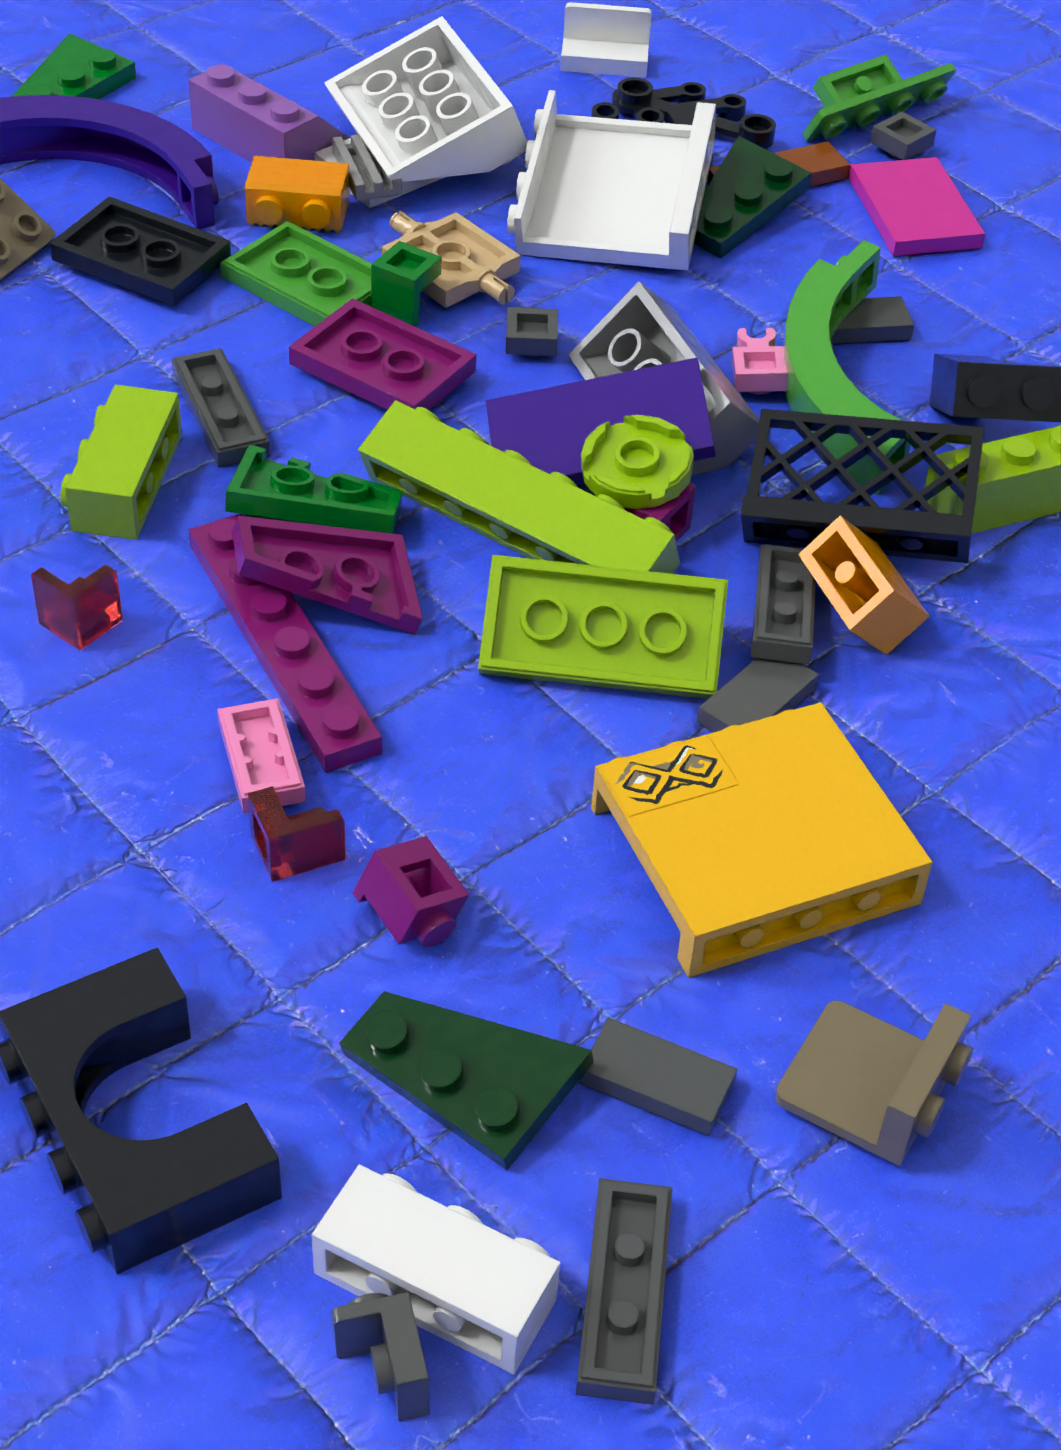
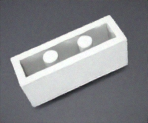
(459, 1274)

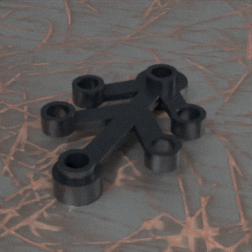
(638, 93)

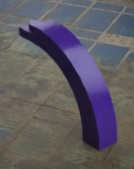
(114, 136)

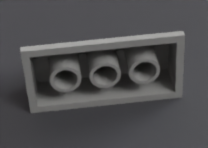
(649, 333)

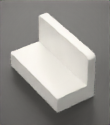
(606, 39)

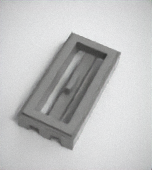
(378, 190)

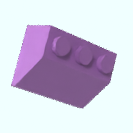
(253, 118)

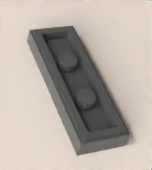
(219, 405)
(783, 606)
(625, 1292)

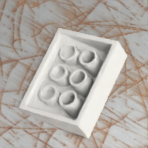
(429, 108)

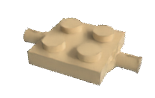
(469, 255)

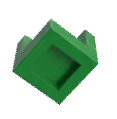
(400, 278)

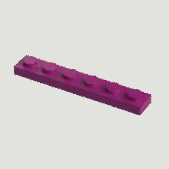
(290, 654)

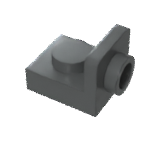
(390, 1334)

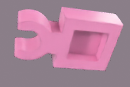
(758, 364)

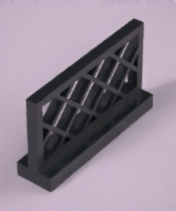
(897, 530)

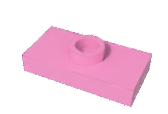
(261, 751)

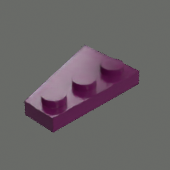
(332, 565)

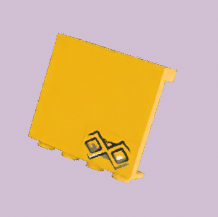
(763, 836)

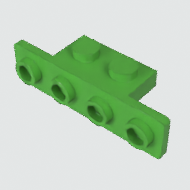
(868, 91)

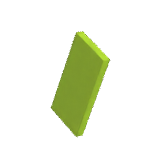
(603, 627)

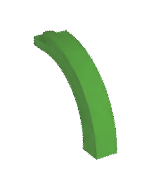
(814, 374)

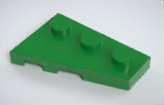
(79, 71)
(298, 495)

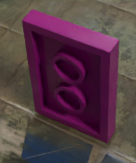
(382, 358)

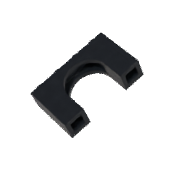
(995, 388)
(132, 1192)

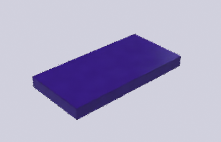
(554, 421)

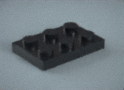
(140, 250)

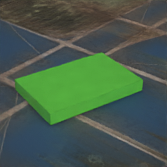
(300, 273)

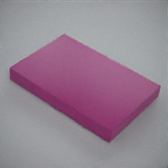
(916, 206)

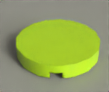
(637, 461)

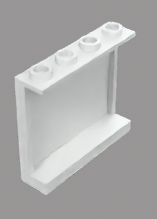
(612, 188)

